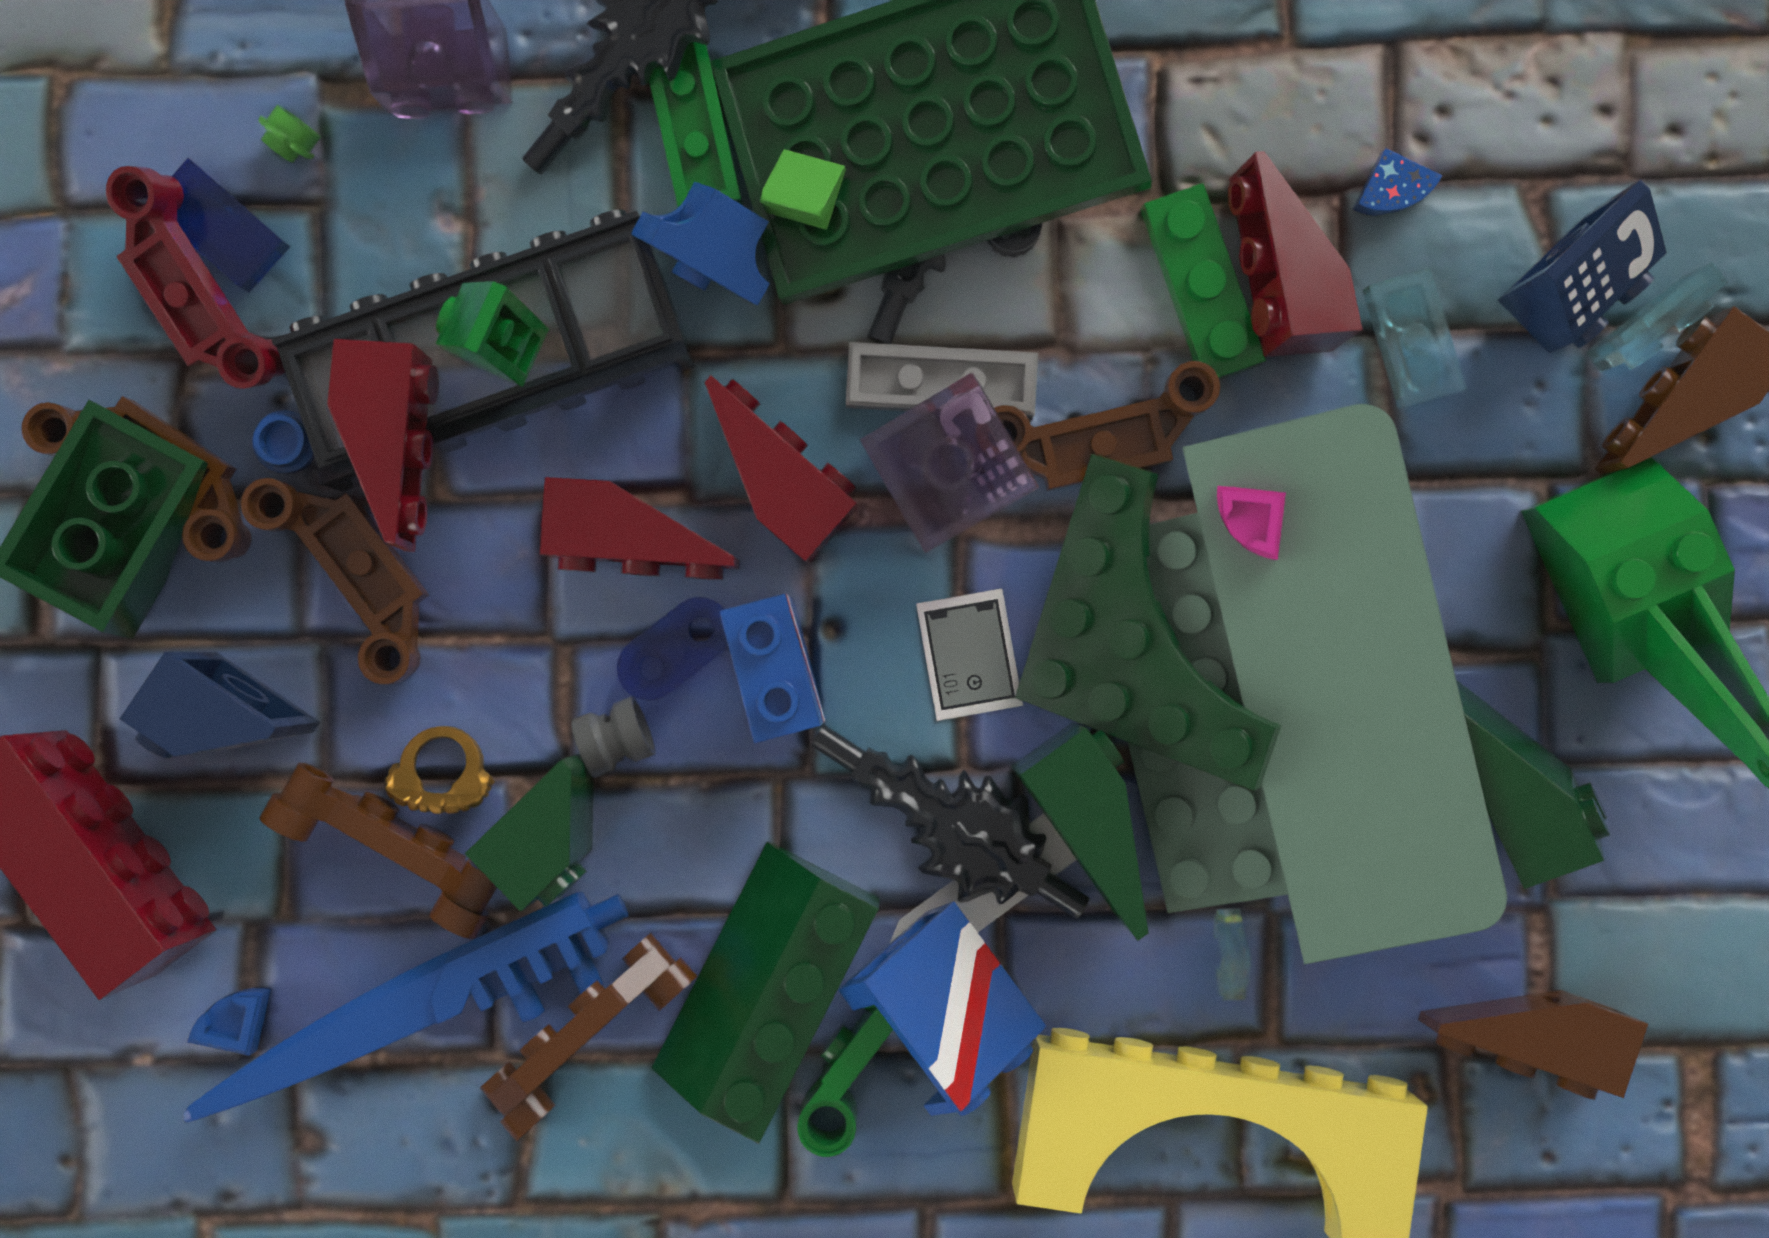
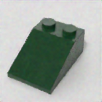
(104, 522)
(1533, 798)
(1089, 808)

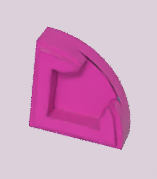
(1253, 518)

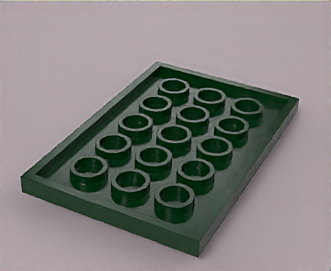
(946, 124)

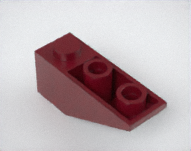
(1294, 272)
(381, 412)
(784, 488)
(603, 522)

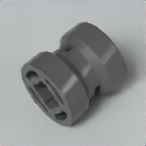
(607, 739)

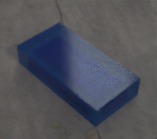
(225, 228)

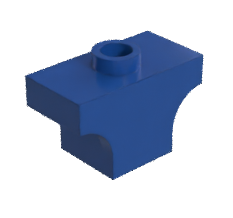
(710, 241)

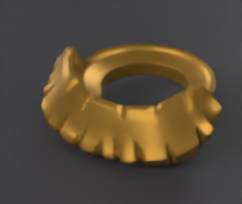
(466, 793)

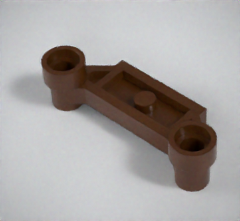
(1129, 434)
(215, 504)
(357, 562)
(374, 823)
(518, 1090)

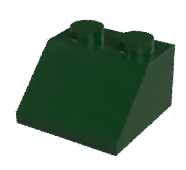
(542, 838)

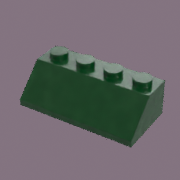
(764, 990)

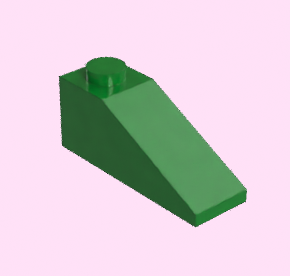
(491, 330)

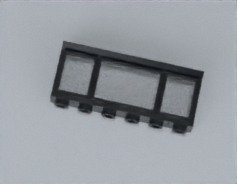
(590, 288)

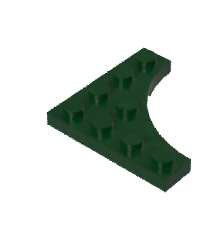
(1109, 649)

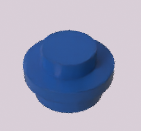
(282, 442)

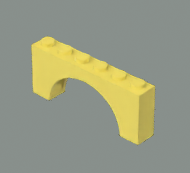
(1096, 1096)

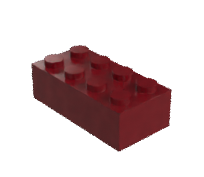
(90, 866)

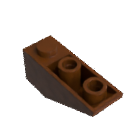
(1709, 381)
(1551, 1031)

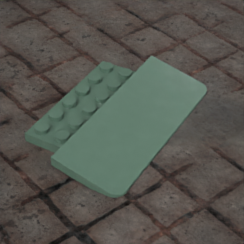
(1341, 641)

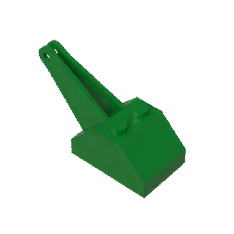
(1654, 594)

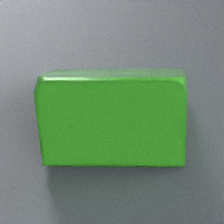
(802, 189)

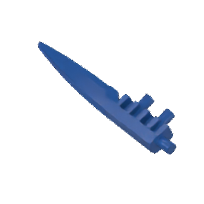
(431, 993)

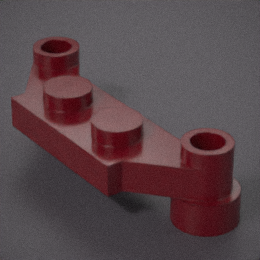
(179, 283)

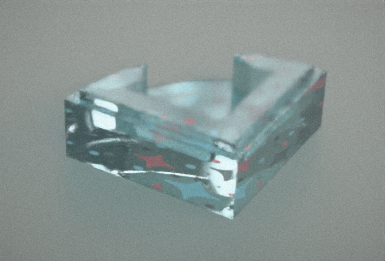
(1235, 953)

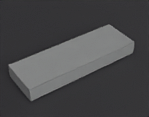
(906, 375)

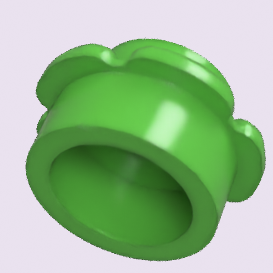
(288, 134)

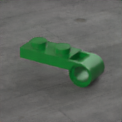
(846, 1057)

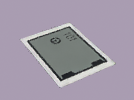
(969, 654)

